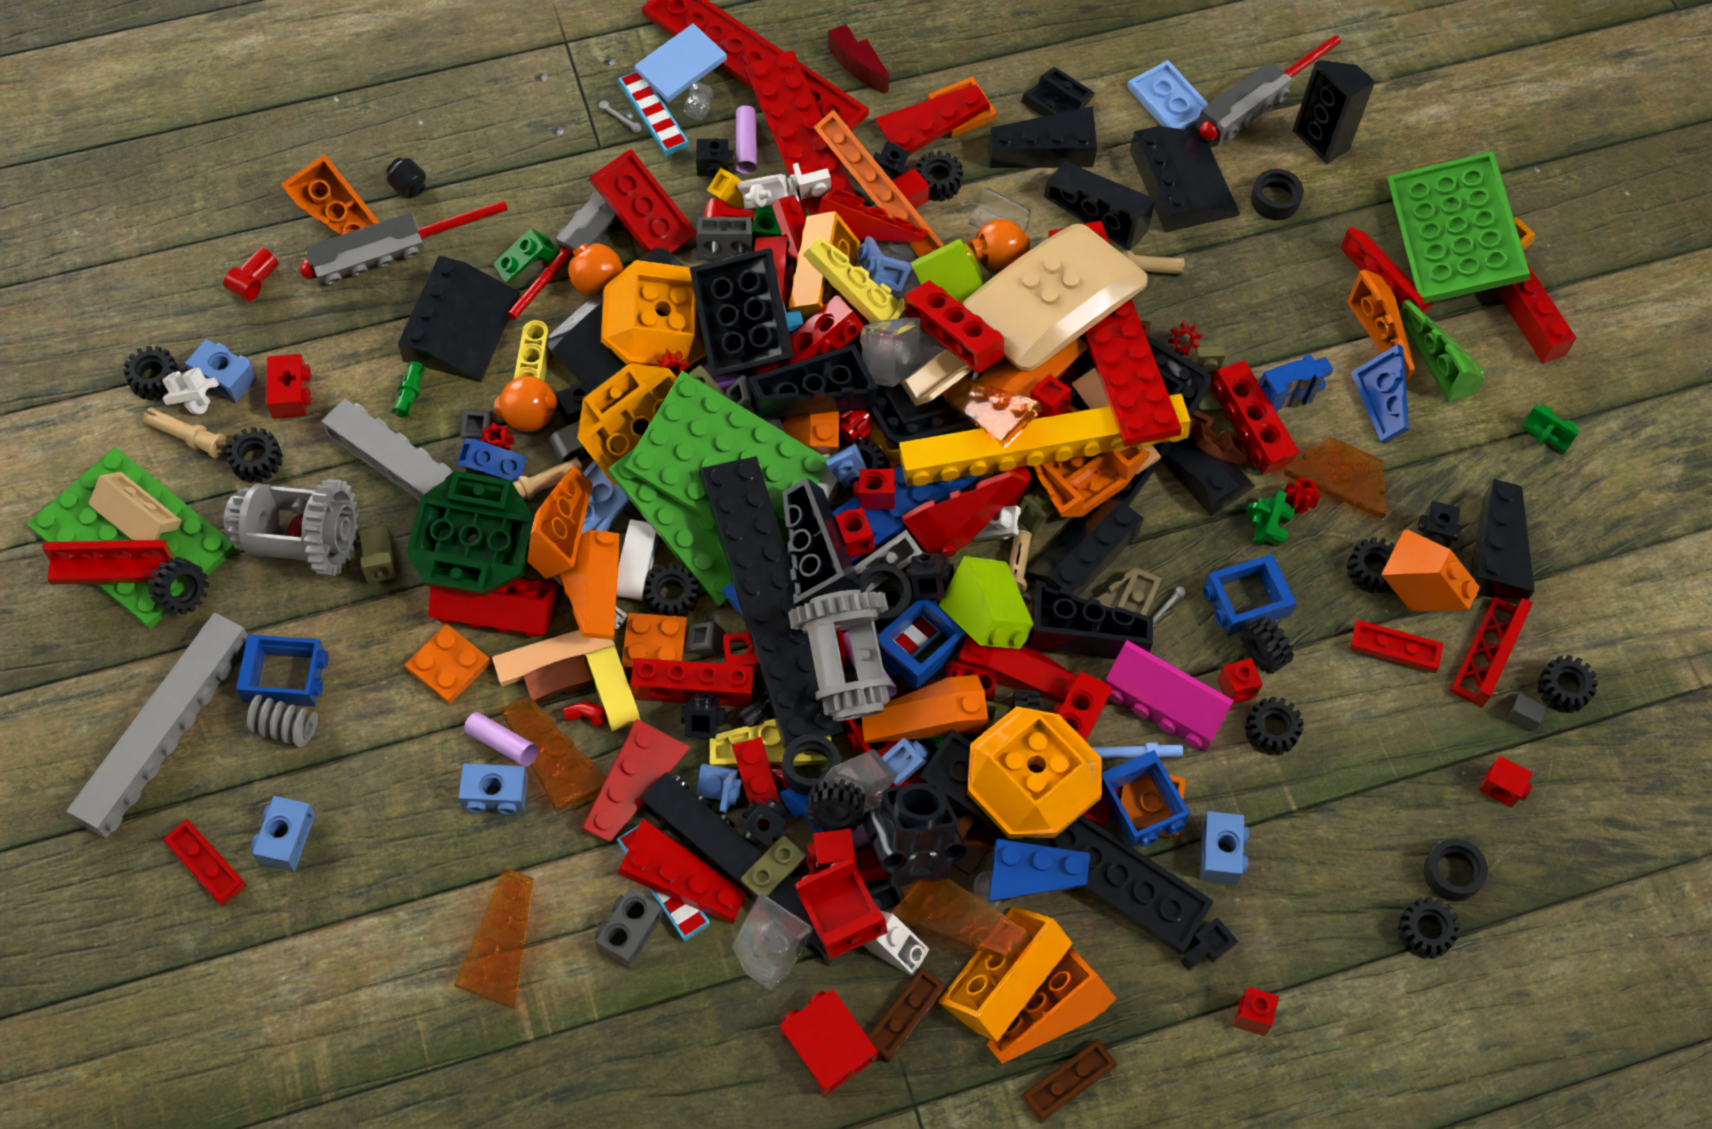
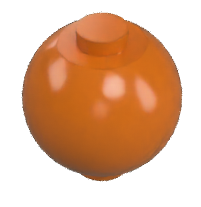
(999, 244)
(593, 268)
(526, 404)

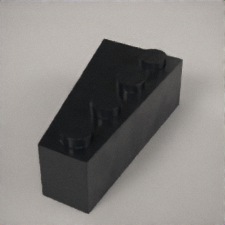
(1045, 141)
(815, 385)
(815, 544)
(1501, 547)
(1084, 625)

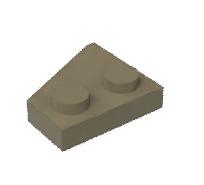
(1133, 592)

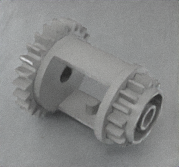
(327, 523)
(821, 621)

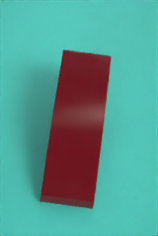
(858, 58)

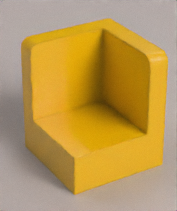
(725, 187)

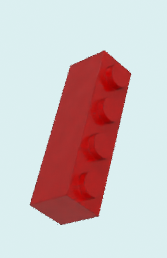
(1537, 318)

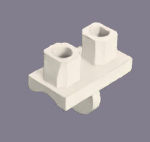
(763, 190)
(189, 389)
(1002, 525)

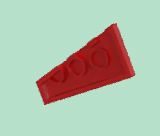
(929, 120)
(791, 222)
(636, 769)
(675, 872)

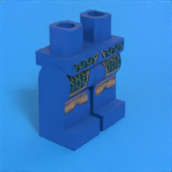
(1295, 382)

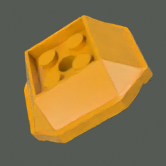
(631, 319)
(615, 405)
(1028, 801)

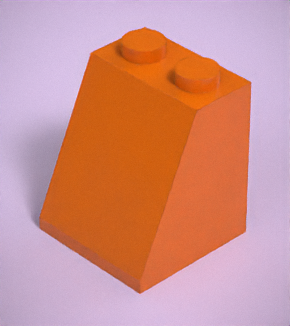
(1428, 575)

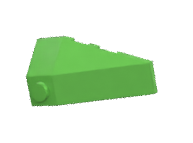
(1445, 358)

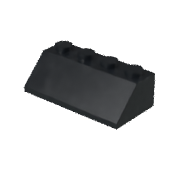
(1332, 108)
(1086, 547)

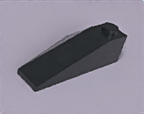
(1206, 477)

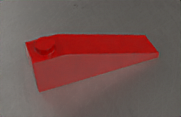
(957, 521)
(1019, 668)

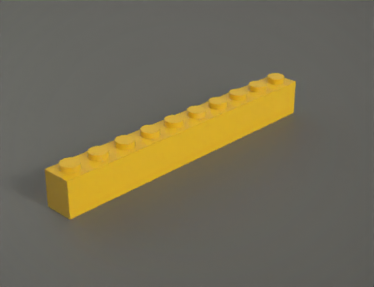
(1040, 442)

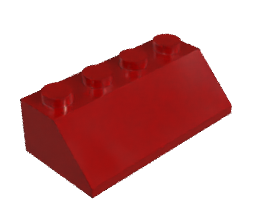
(518, 606)

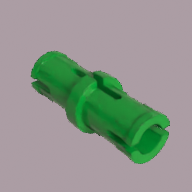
(408, 389)

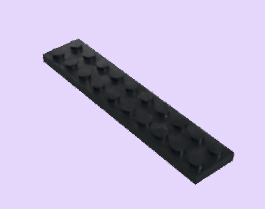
(765, 595)
(1116, 871)

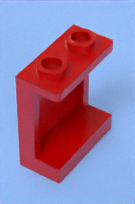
(840, 908)
(828, 1040)

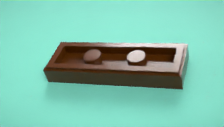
(906, 1014)
(1069, 1081)

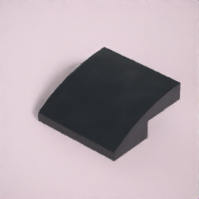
(1057, 94)

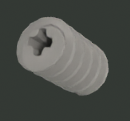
(281, 724)

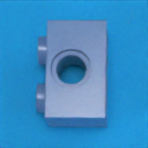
(232, 380)
(480, 777)
(286, 850)
(1215, 863)

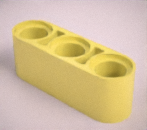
(533, 349)
(612, 687)

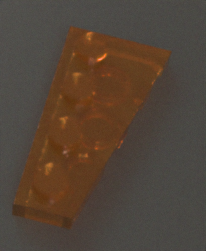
(993, 409)
(559, 766)
(961, 917)
(498, 946)

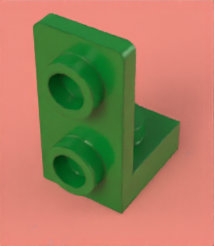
(523, 253)

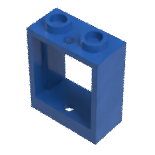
(1273, 582)
(255, 650)
(904, 664)
(1135, 769)

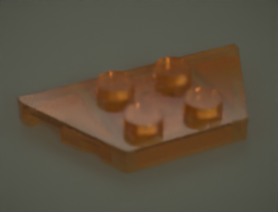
(1344, 474)

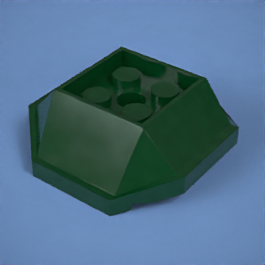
(454, 512)

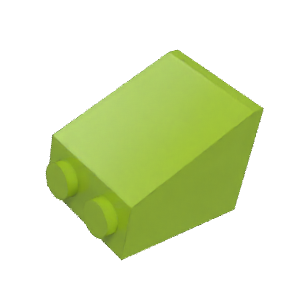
(951, 268)
(987, 603)

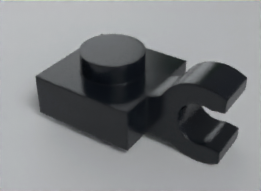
(1212, 942)

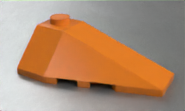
(1379, 315)
(559, 525)
(593, 583)
(931, 712)

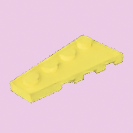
(853, 282)
(722, 753)

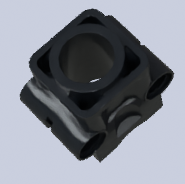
(914, 834)

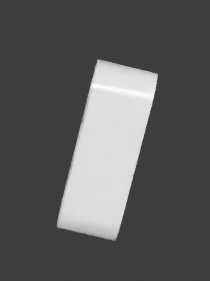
(636, 560)

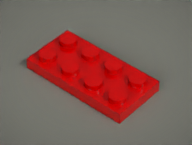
(642, 204)

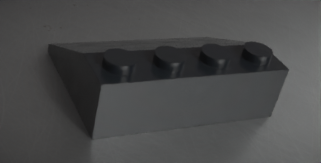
(1181, 177)
(741, 314)
(457, 320)

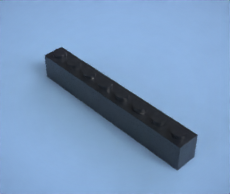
(719, 844)

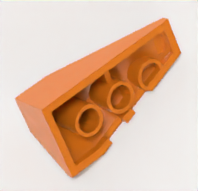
(328, 197)
(1021, 382)
(815, 430)
(1065, 1001)

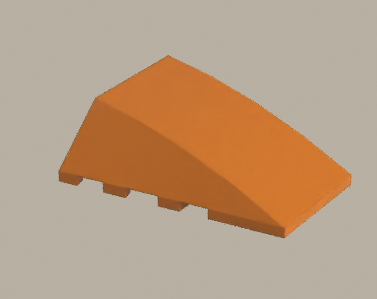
(1086, 481)

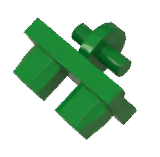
(1550, 429)
(1266, 515)

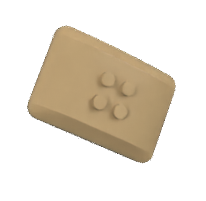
(1055, 294)

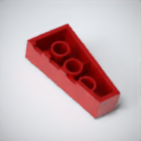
(782, 261)

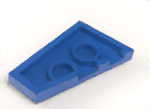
(1384, 392)
(1034, 869)

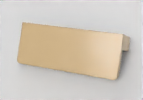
(935, 377)
(131, 508)

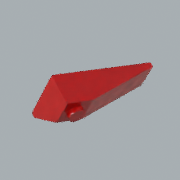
(869, 220)

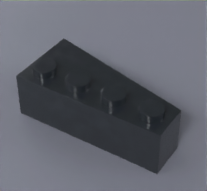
(1095, 198)

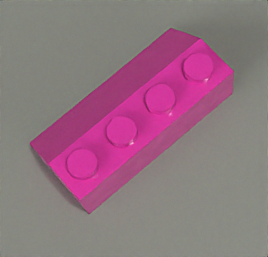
(1167, 696)

